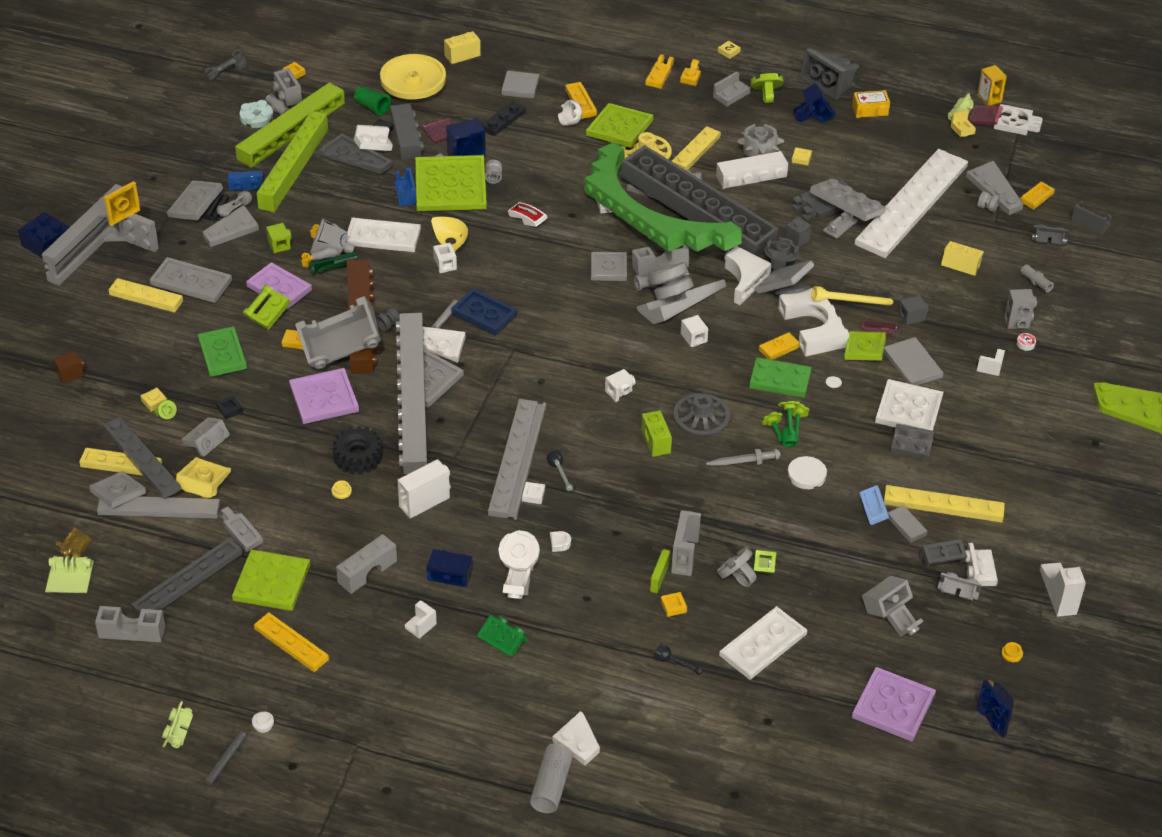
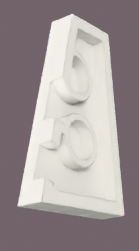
(443, 342)

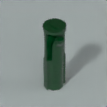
(331, 263)

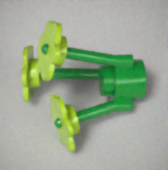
(789, 436)

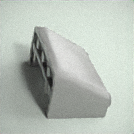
(339, 334)

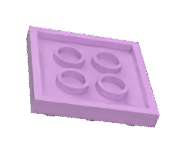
(323, 395)
(894, 704)

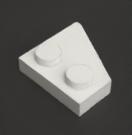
(579, 738)

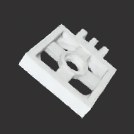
(1032, 123)

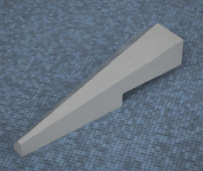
(666, 308)

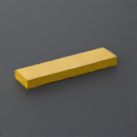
(291, 642)

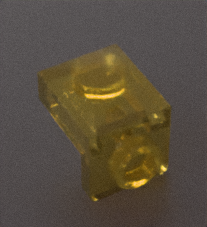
(74, 543)

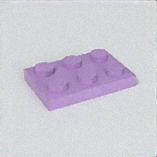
(281, 282)

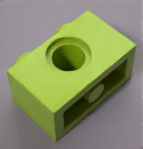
(656, 433)

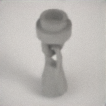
(244, 198)

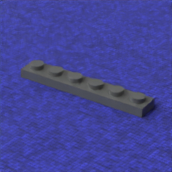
(141, 457)
(188, 577)

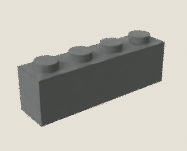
(406, 132)

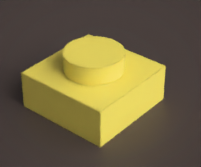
(152, 399)

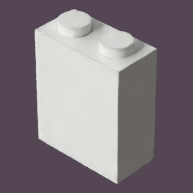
(424, 488)

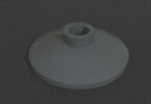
(793, 288)

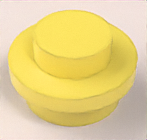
(341, 490)

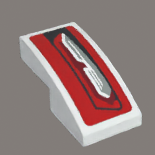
(530, 215)

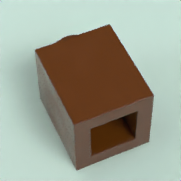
(69, 367)

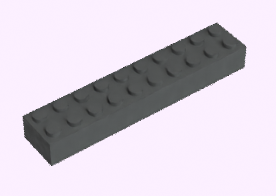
(694, 197)

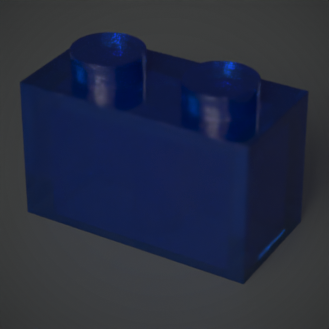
(449, 568)

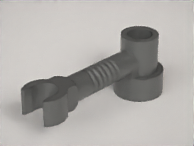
(237, 60)

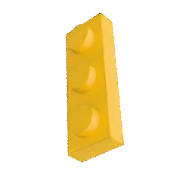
(578, 93)

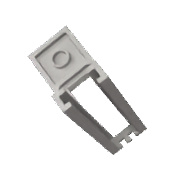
(132, 229)

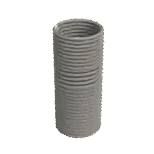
(551, 778)

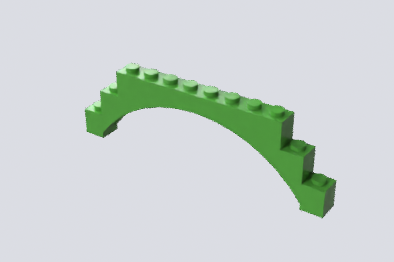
(661, 229)

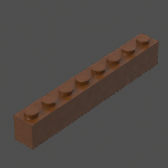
(358, 286)

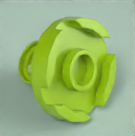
(767, 83)

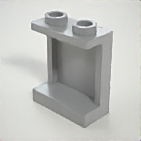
(683, 552)

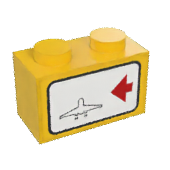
(991, 85)
(870, 104)

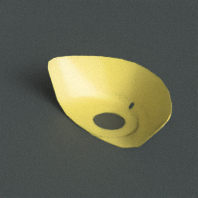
(450, 228)

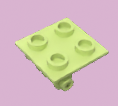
(69, 575)

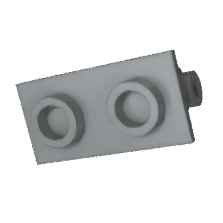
(840, 225)
(952, 582)

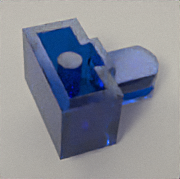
(815, 105)

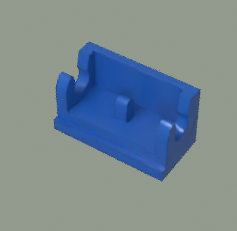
(405, 188)

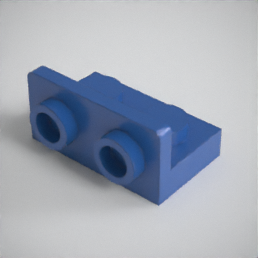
(245, 180)

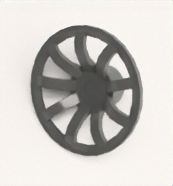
(701, 408)

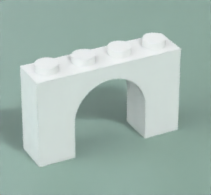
(819, 339)

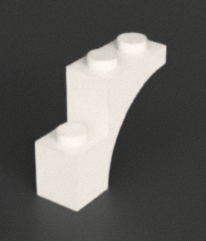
(517, 583)

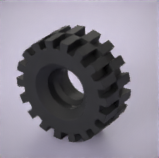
(357, 440)

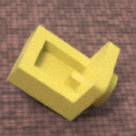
(961, 124)

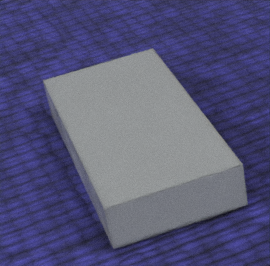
(907, 524)

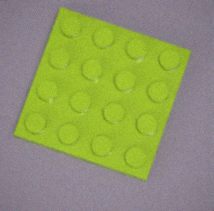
(450, 183)

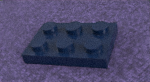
(484, 311)

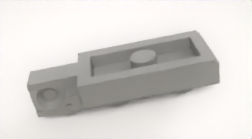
(241, 529)

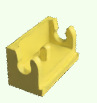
(962, 258)

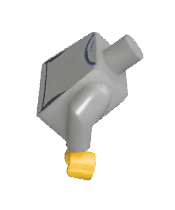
(327, 243)

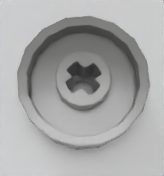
(671, 282)

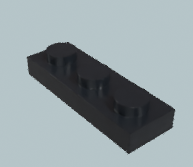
(503, 118)

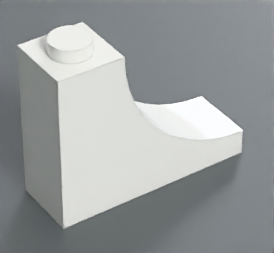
(748, 270)
(1064, 587)

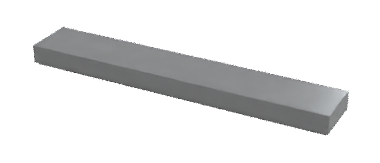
(164, 507)

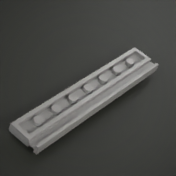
(517, 459)

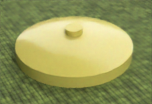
(413, 76)

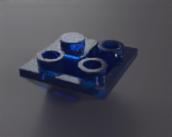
(996, 706)

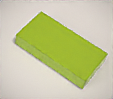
(660, 571)

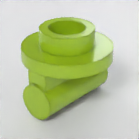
(166, 409)

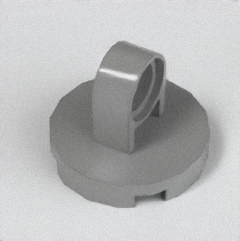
(739, 568)

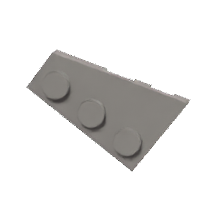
(231, 227)

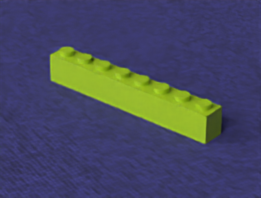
(284, 128)
(292, 161)

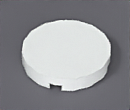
(807, 472)
(519, 550)

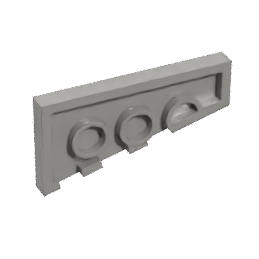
(991, 180)

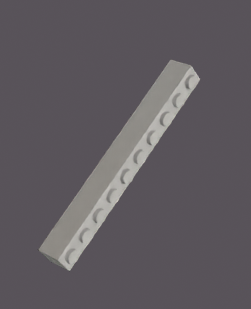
(412, 392)

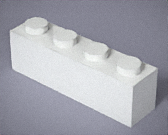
(751, 169)

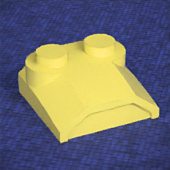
(202, 477)

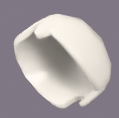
(571, 113)

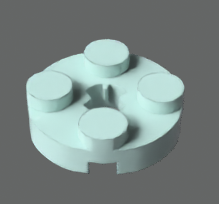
(249, 111)

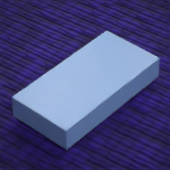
(874, 505)

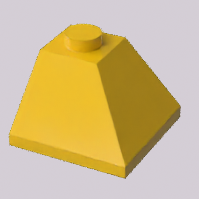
(122, 203)

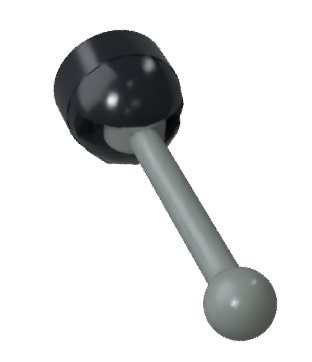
(555, 459)

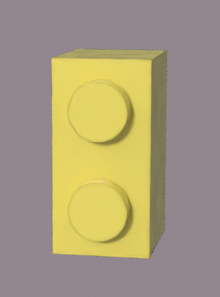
(462, 47)

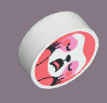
(1026, 341)

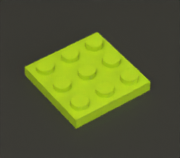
(619, 125)
(271, 580)

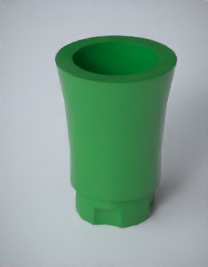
(373, 100)

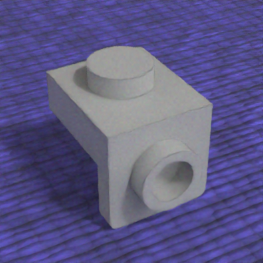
(903, 621)

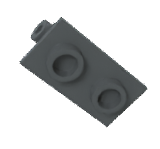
(1041, 234)

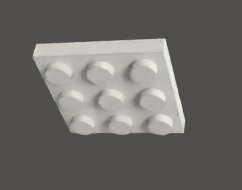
(909, 405)

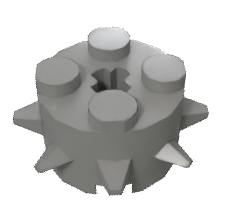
(760, 140)

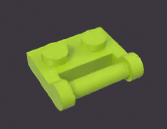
(270, 311)

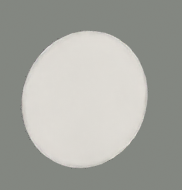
(833, 382)

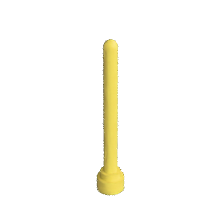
(820, 294)

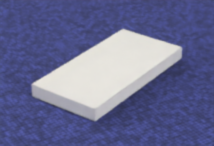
(383, 234)
(763, 643)

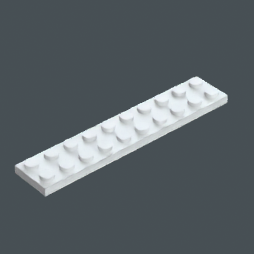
(911, 203)

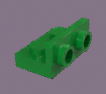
(501, 636)

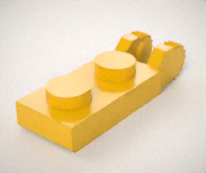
(659, 72)

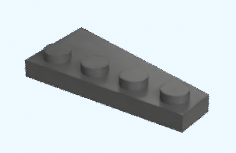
(346, 151)

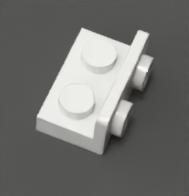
(372, 137)
(981, 566)

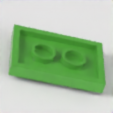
(222, 351)
(780, 377)

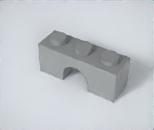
(645, 261)
(354, 570)
(114, 625)

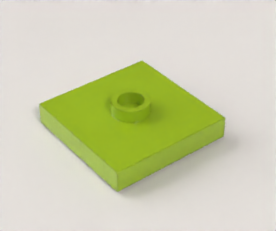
(865, 346)

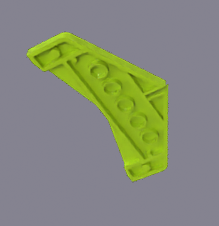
(1130, 404)

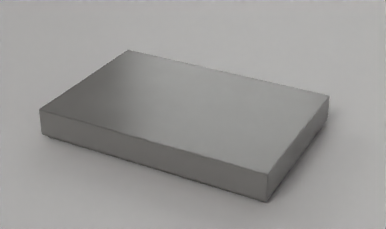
(194, 200)
(784, 277)
(913, 362)

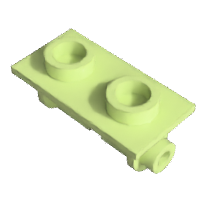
(962, 104)
(179, 718)

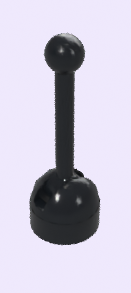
(663, 654)

